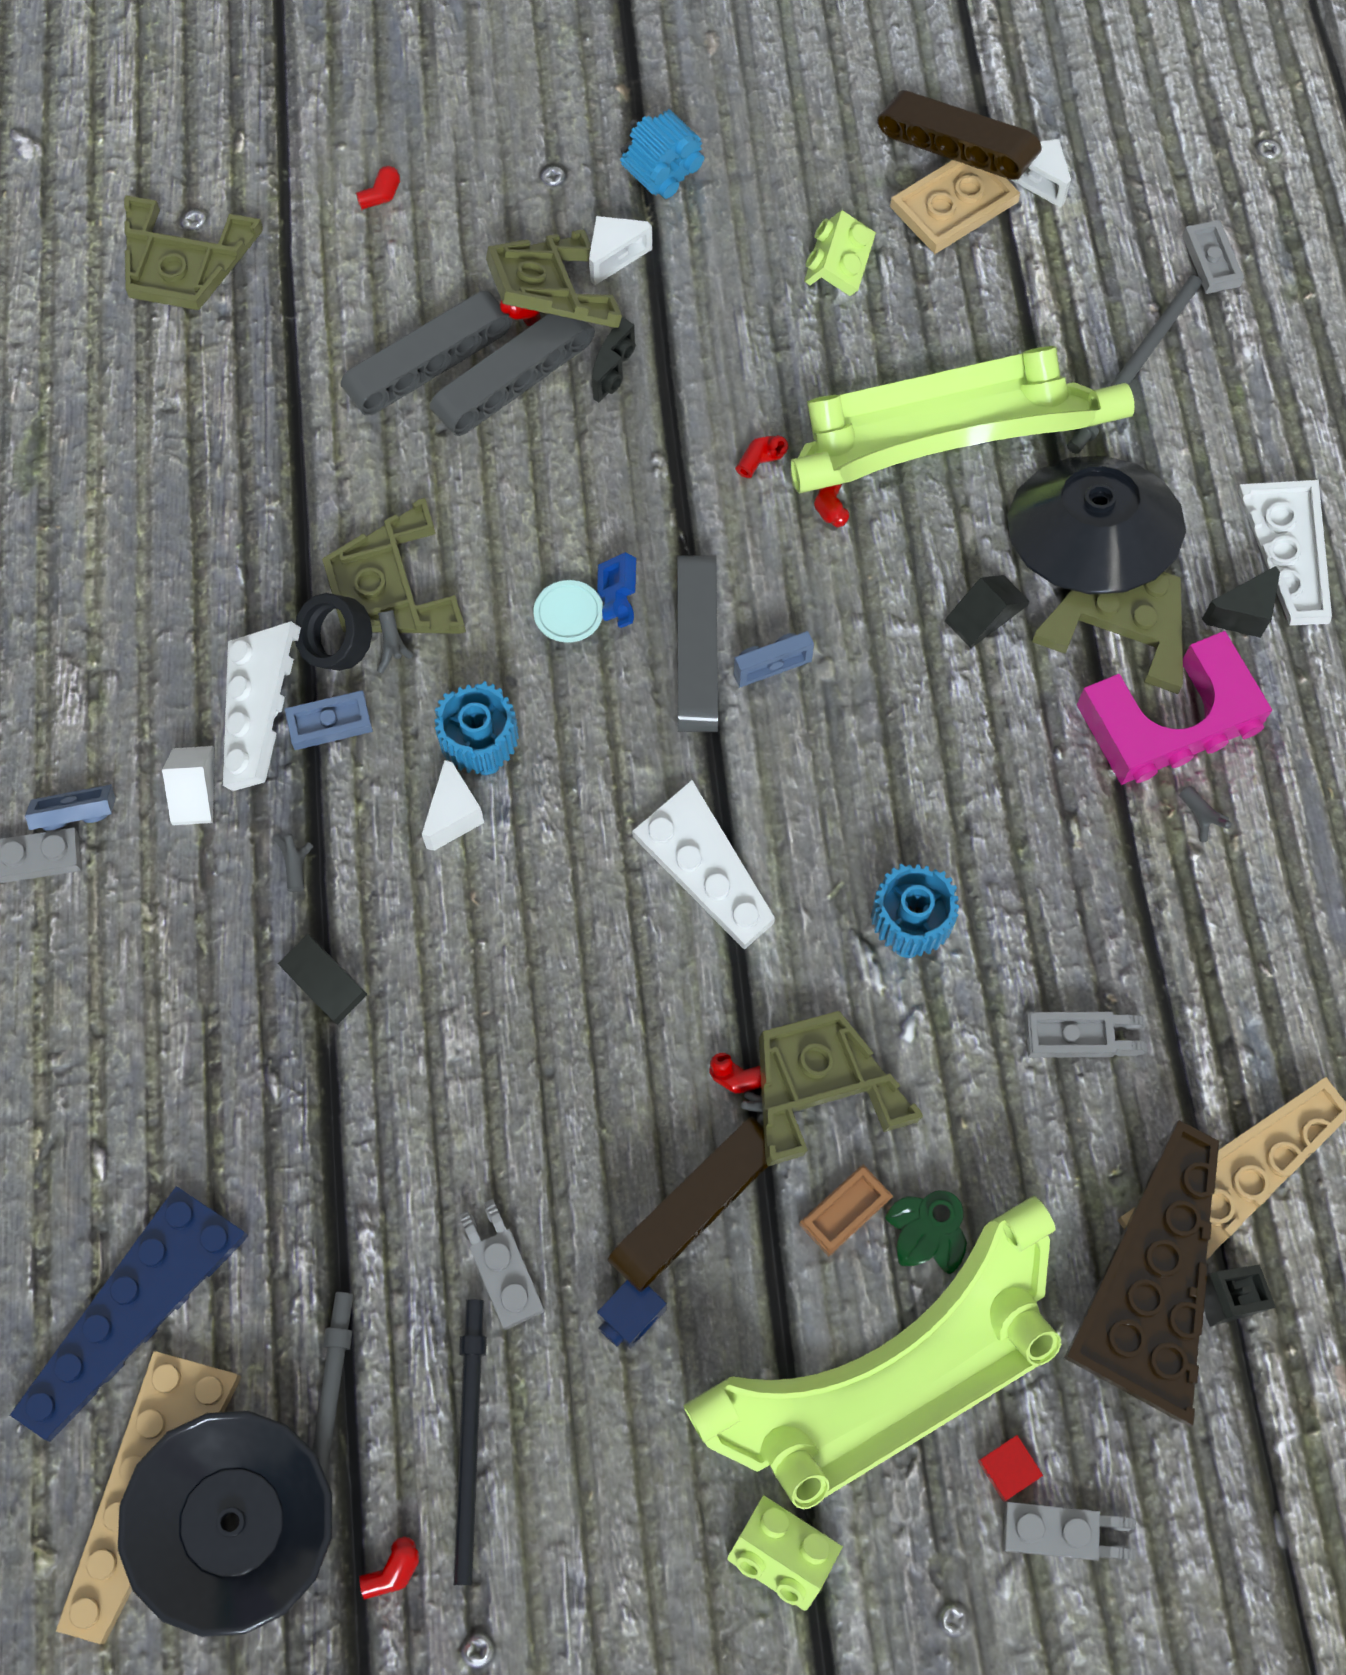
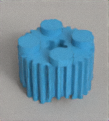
(662, 153)
(463, 739)
(910, 931)

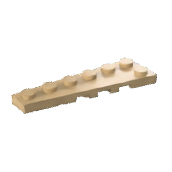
(1267, 1155)
(169, 1396)

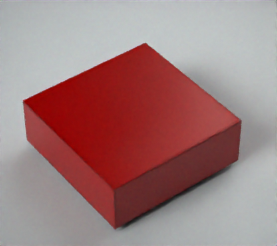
(1010, 1468)

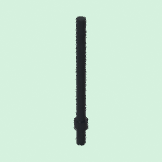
(472, 1348)

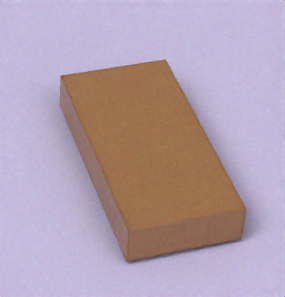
(845, 1210)

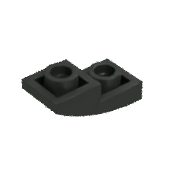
(608, 365)
(322, 979)

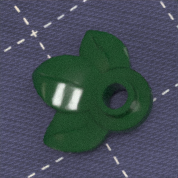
(924, 1235)

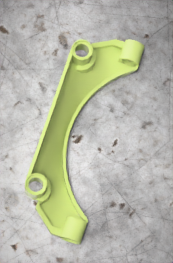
(948, 411)
(851, 1418)

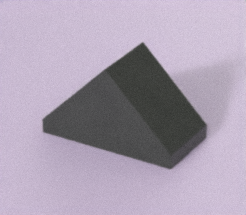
(1246, 607)
(986, 608)
(1236, 1294)

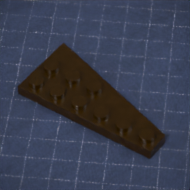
(1152, 1295)

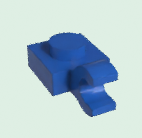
(614, 584)

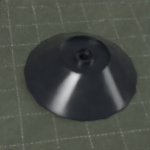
(1096, 525)
(175, 1531)

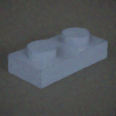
(784, 654)
(328, 720)
(58, 810)

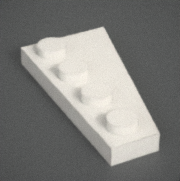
(1291, 537)
(253, 700)
(701, 859)

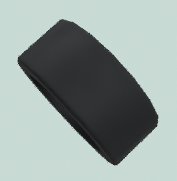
(357, 634)

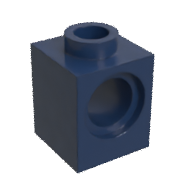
(630, 1314)

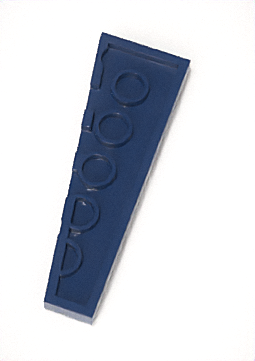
(151, 1281)

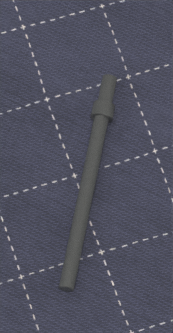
(336, 1340)

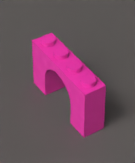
(1141, 747)

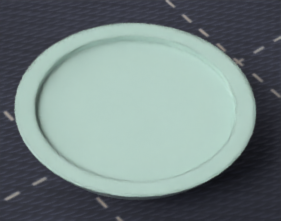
(568, 611)

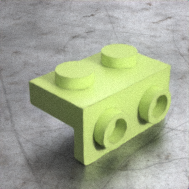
(840, 252)
(784, 1553)

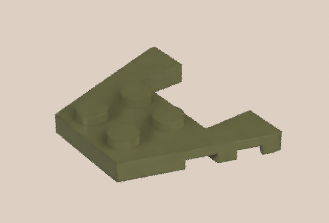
(179, 268)
(538, 281)
(375, 576)
(1143, 614)
(815, 1065)

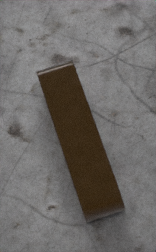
(959, 135)
(691, 1206)

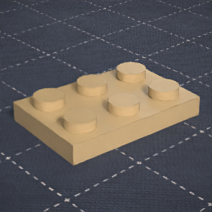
(952, 203)

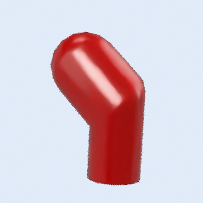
(382, 190)
(528, 316)
(761, 451)
(830, 507)
(732, 1076)
(396, 1572)

